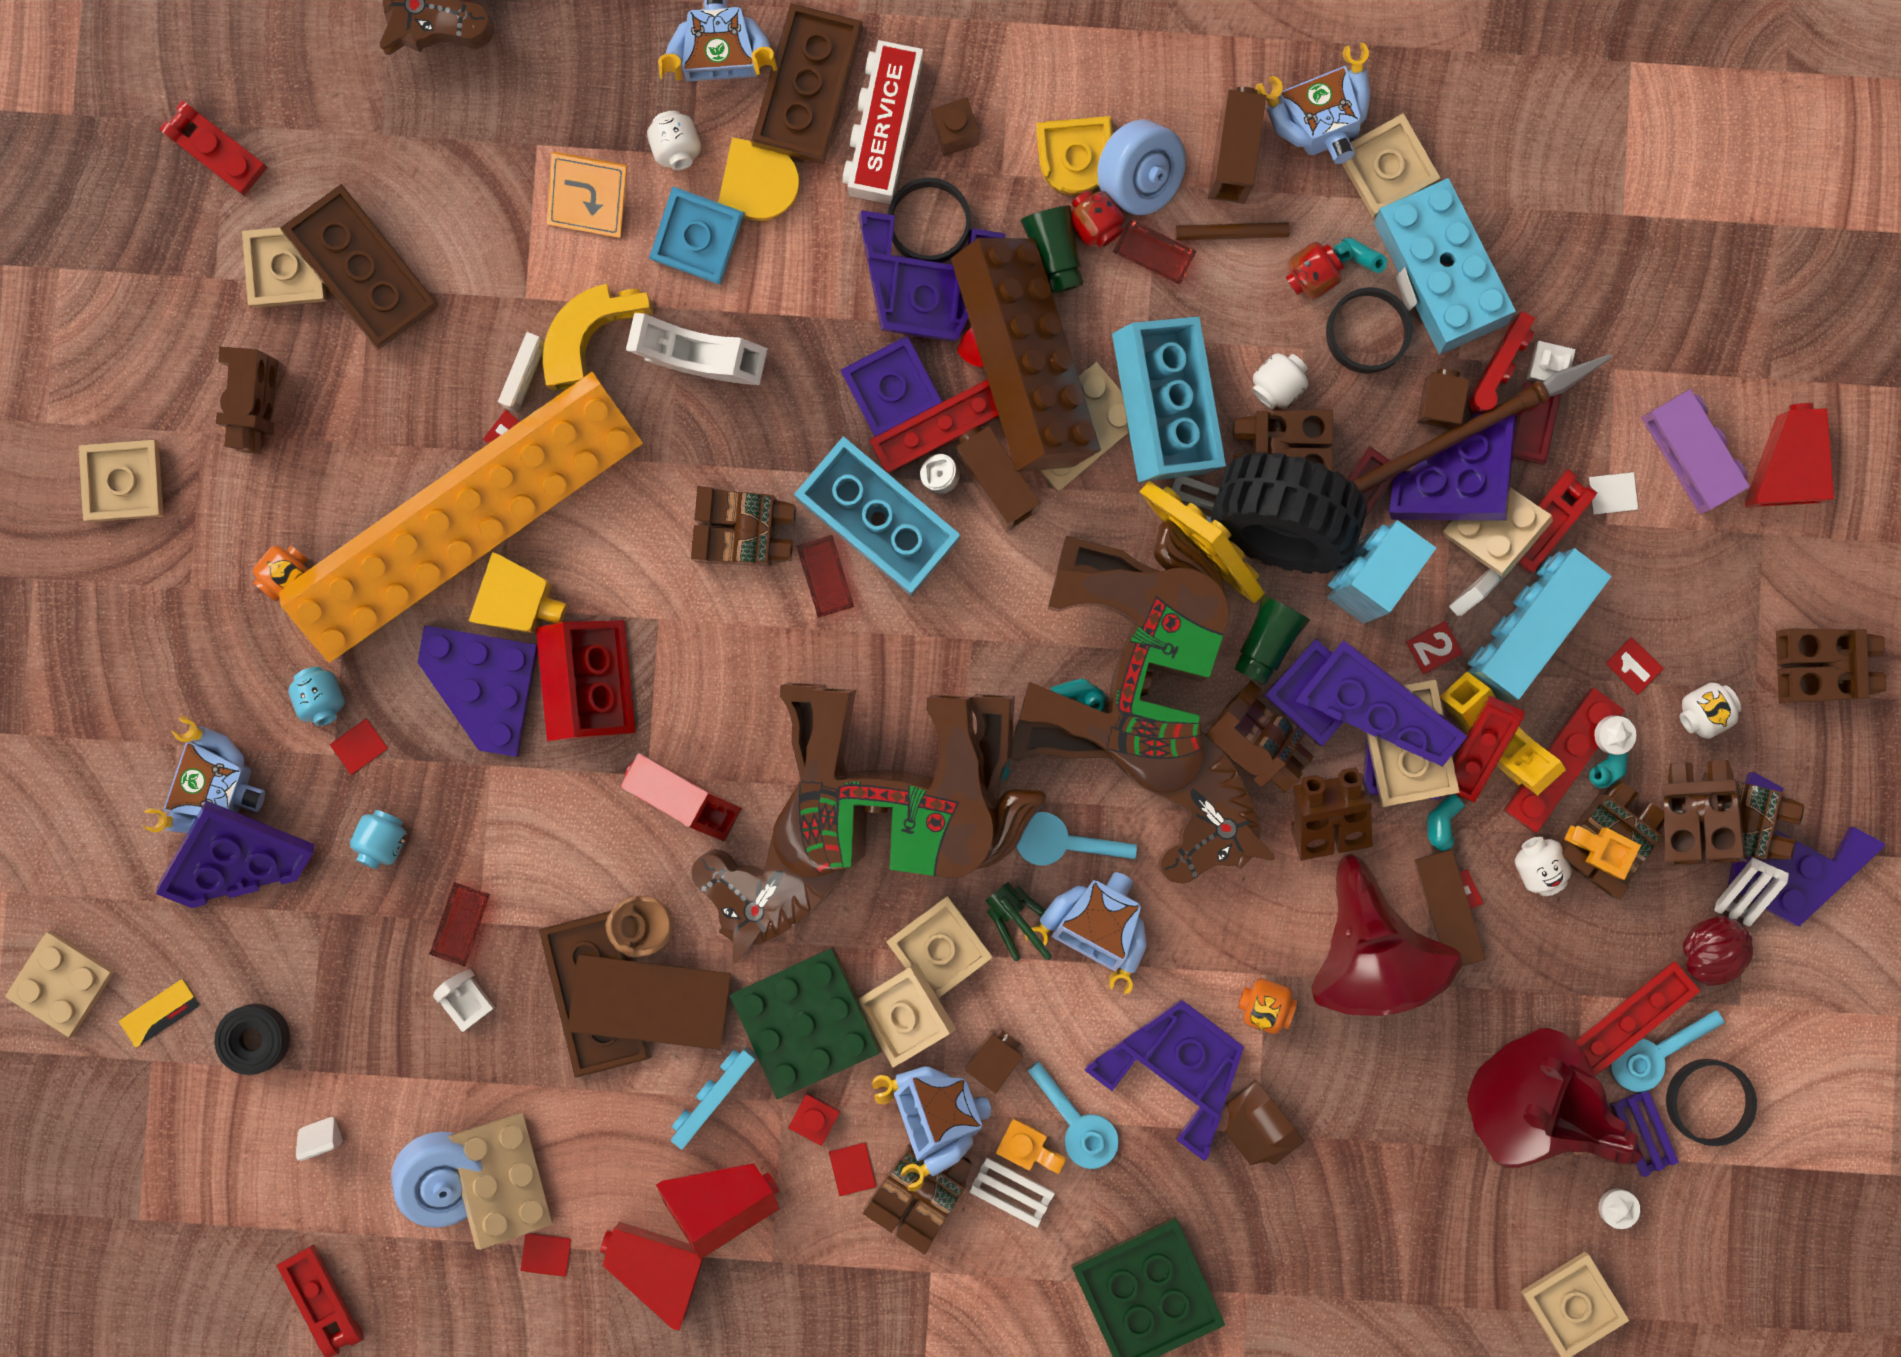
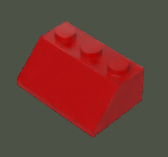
(585, 679)

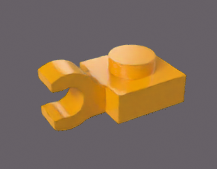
(1607, 850)
(1025, 1146)

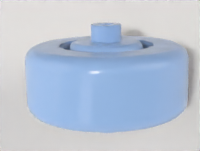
(1142, 166)
(428, 1181)

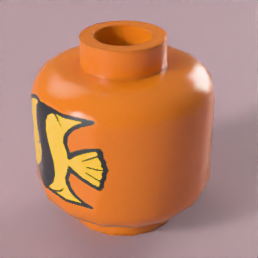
(278, 570)
(1267, 1006)

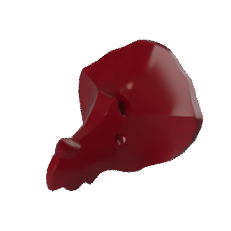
(1374, 956)
(1544, 1102)

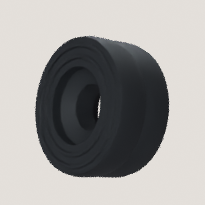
(230, 1043)

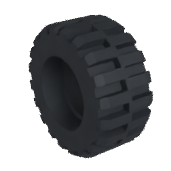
(1290, 512)

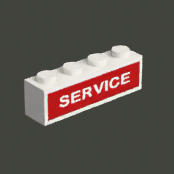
(884, 122)

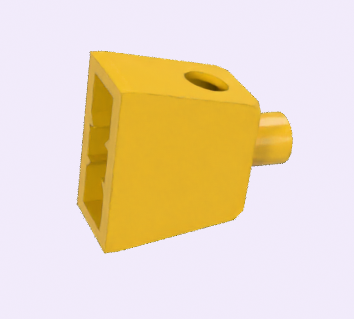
(514, 598)

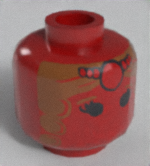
(1096, 218)
(1314, 270)

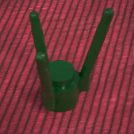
(1007, 904)

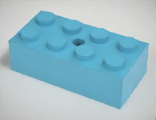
(1454, 300)
(1168, 399)
(852, 488)
(1380, 571)
(1538, 623)

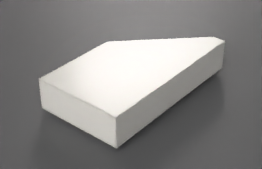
(1475, 592)

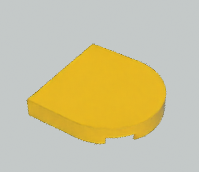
(1071, 152)
(758, 181)

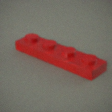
(935, 427)
(1574, 748)
(1636, 1016)

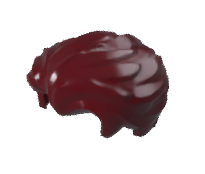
(1718, 950)

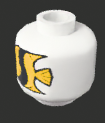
(1710, 710)

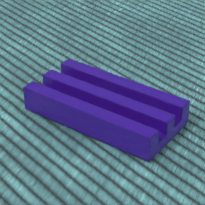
(1657, 1125)

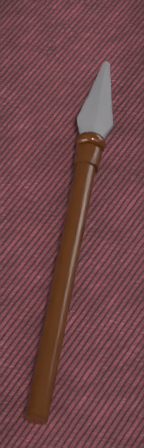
(1524, 400)

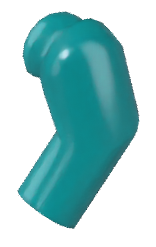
(1360, 254)
(1083, 692)
(1609, 770)
(1439, 822)

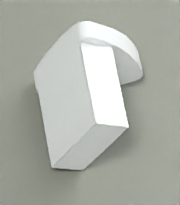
(463, 999)

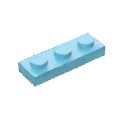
(711, 1096)

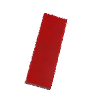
(1485, 746)

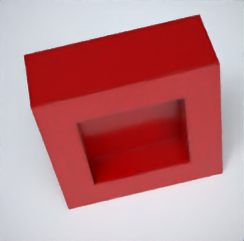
(814, 1119)

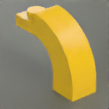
(576, 324)
(1524, 758)

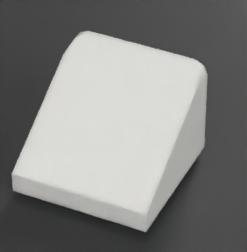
(318, 1139)

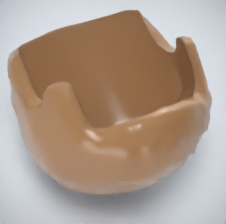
(639, 926)

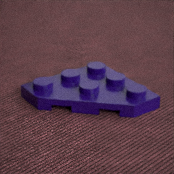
(1461, 481)
(482, 683)
(230, 858)

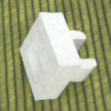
(1549, 359)

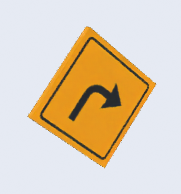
(586, 194)

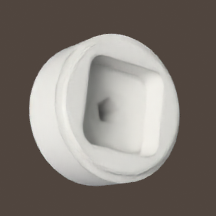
(940, 474)
(1615, 735)
(1619, 1208)

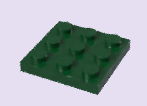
(805, 1023)
(1148, 1293)

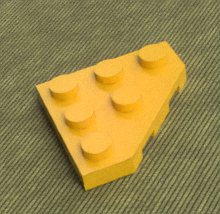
(1207, 537)

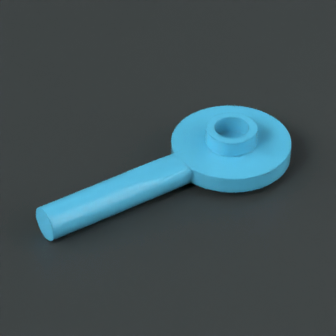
(1048, 839)
(1644, 1062)
(1090, 1137)

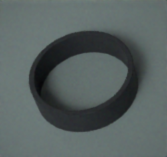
(935, 183)
(1392, 300)
(1750, 1102)

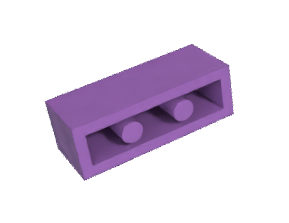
(1696, 451)

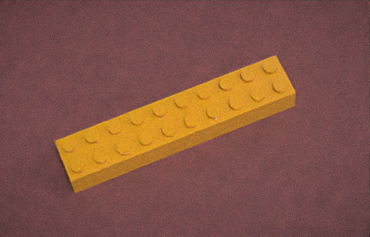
(459, 518)

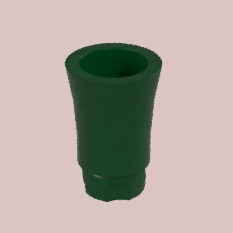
(1056, 246)
(1269, 639)

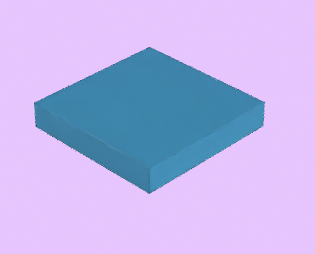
(696, 235)

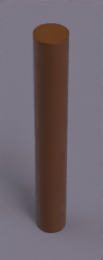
(1232, 231)

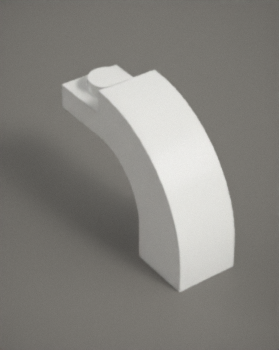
(696, 353)

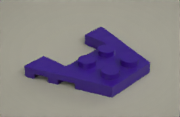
(913, 293)
(1811, 875)
(1186, 1054)

